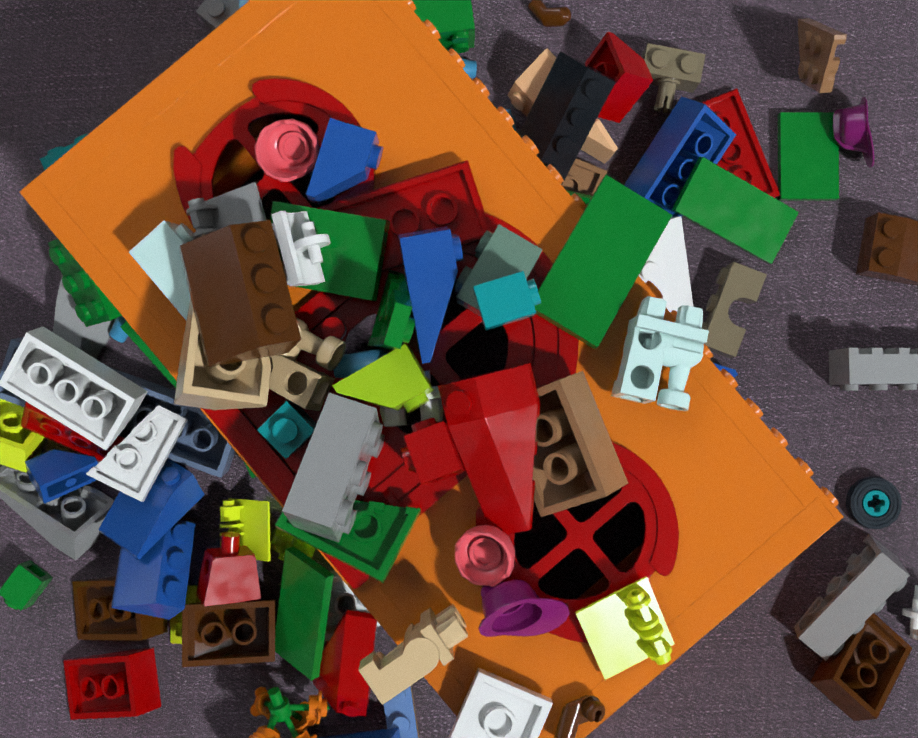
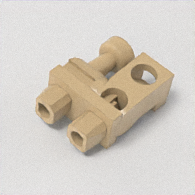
(300, 382)
(415, 656)

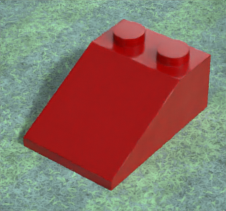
(112, 684)

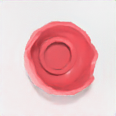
(287, 149)
(485, 555)

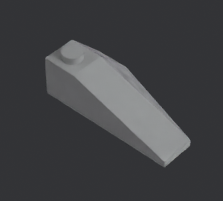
(73, 330)
(66, 522)

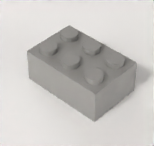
(335, 468)

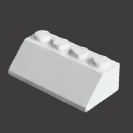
(669, 266)
(72, 387)

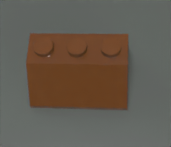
(240, 294)

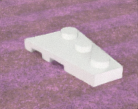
(141, 455)

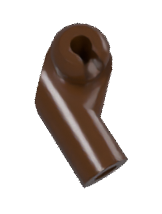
(550, 16)
(579, 712)

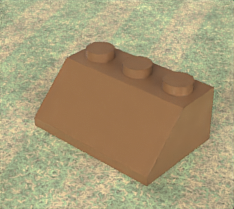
(573, 449)

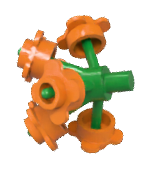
(296, 716)

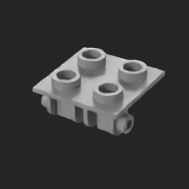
(231, 208)

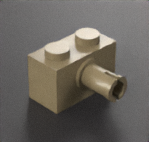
(672, 71)

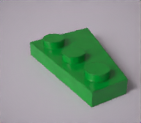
(373, 540)

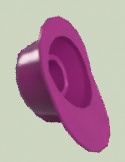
(853, 131)
(517, 610)

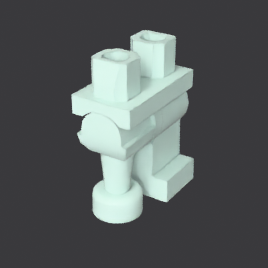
(656, 344)

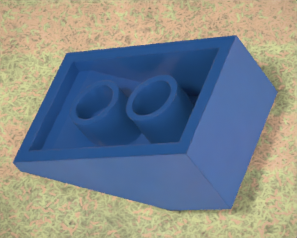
(430, 277)
(140, 524)

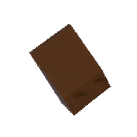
(889, 249)
(100, 622)
(228, 633)
(864, 670)

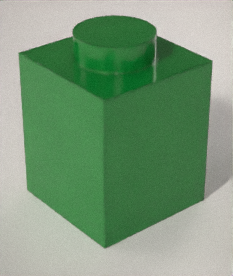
(24, 585)

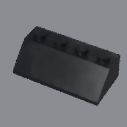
(566, 111)

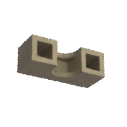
(738, 284)

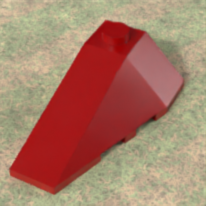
(495, 435)
(340, 663)

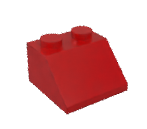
(627, 69)

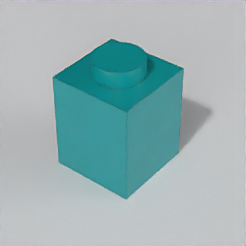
(506, 300)
(288, 428)

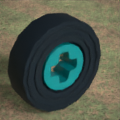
(885, 512)

